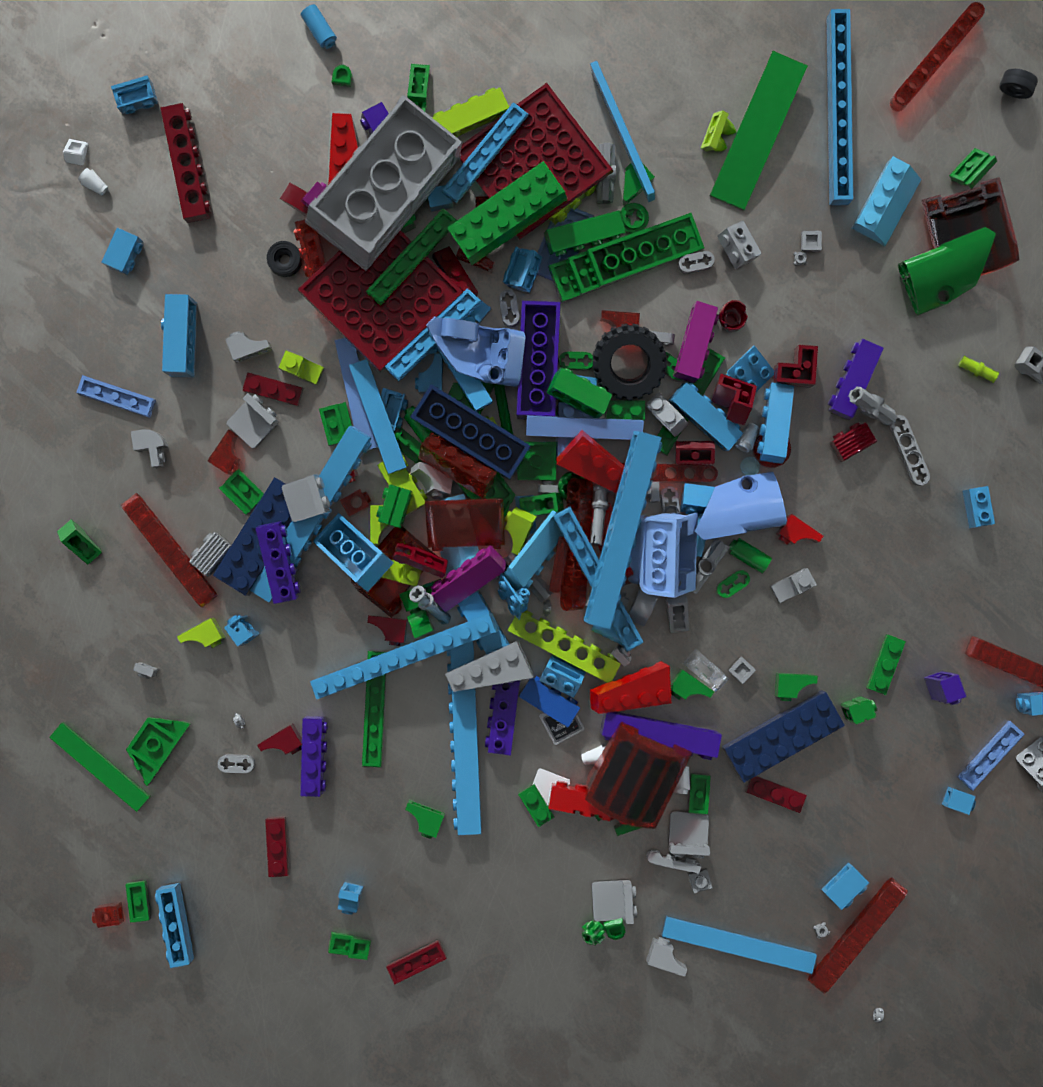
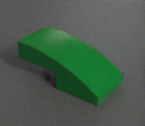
(349, 945)

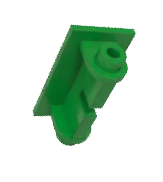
(408, 445)

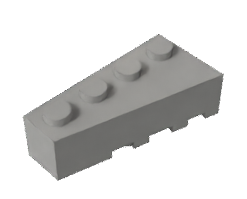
(494, 668)

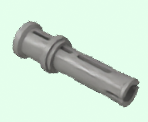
(600, 506)
(426, 602)

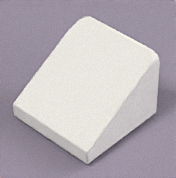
(75, 152)

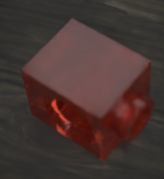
(347, 503)

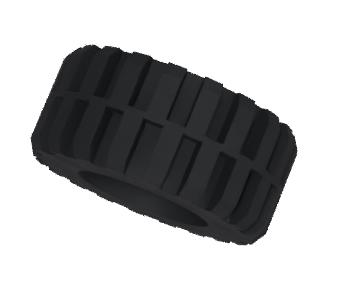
(637, 386)

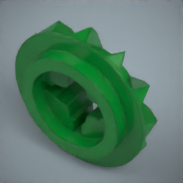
(641, 214)

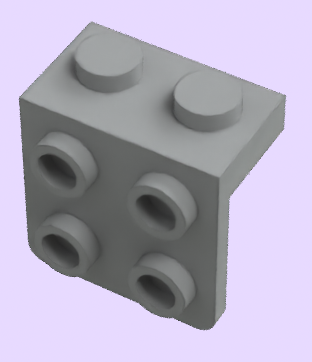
(252, 421)
(306, 498)
(1032, 761)
(688, 834)
(614, 901)

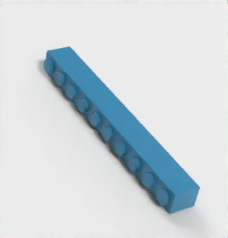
(839, 107)
(334, 476)
(622, 529)
(404, 655)
(465, 748)

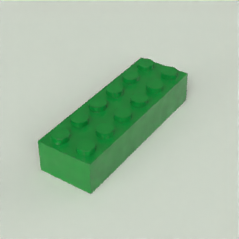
(507, 213)

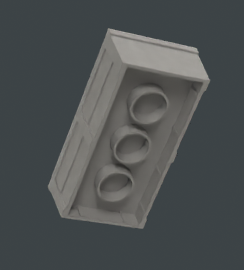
(384, 183)

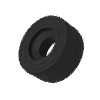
(1018, 83)
(278, 249)

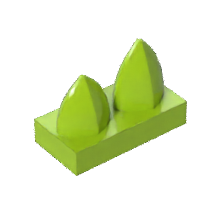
(718, 125)

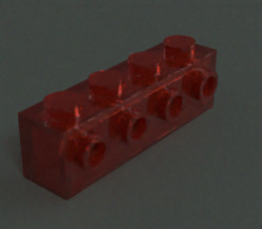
(311, 247)
(457, 465)

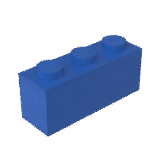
(550, 701)

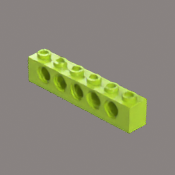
(605, 673)

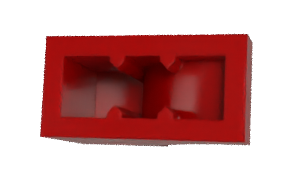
(797, 530)

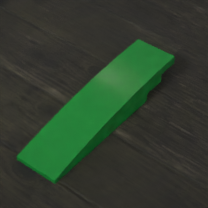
(758, 130)
(626, 257)

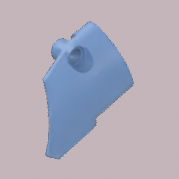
(480, 349)
(739, 510)

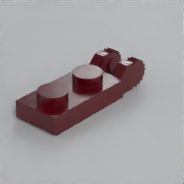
(420, 559)

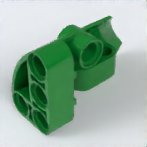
(946, 269)

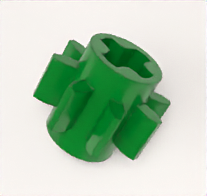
(593, 932)

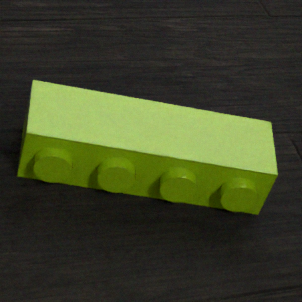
(474, 113)

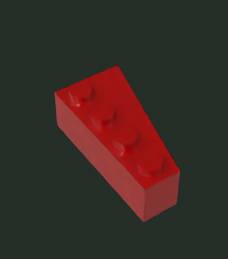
(572, 799)

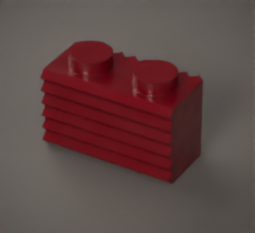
(853, 442)
(695, 452)

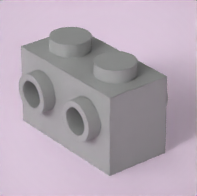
(739, 244)

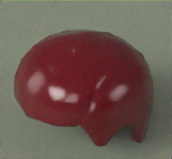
(733, 315)

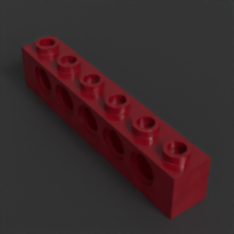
(171, 117)

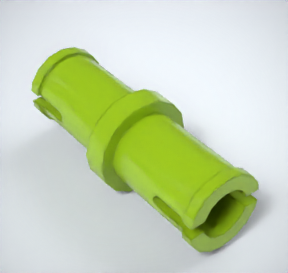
(978, 369)

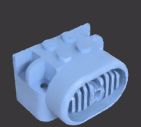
(665, 554)

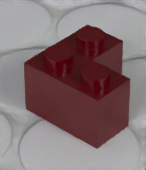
(803, 370)
(736, 396)

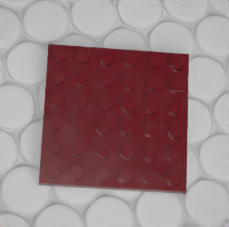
(546, 136)
(373, 328)

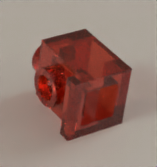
(113, 911)

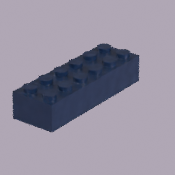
(470, 432)
(244, 558)
(783, 736)

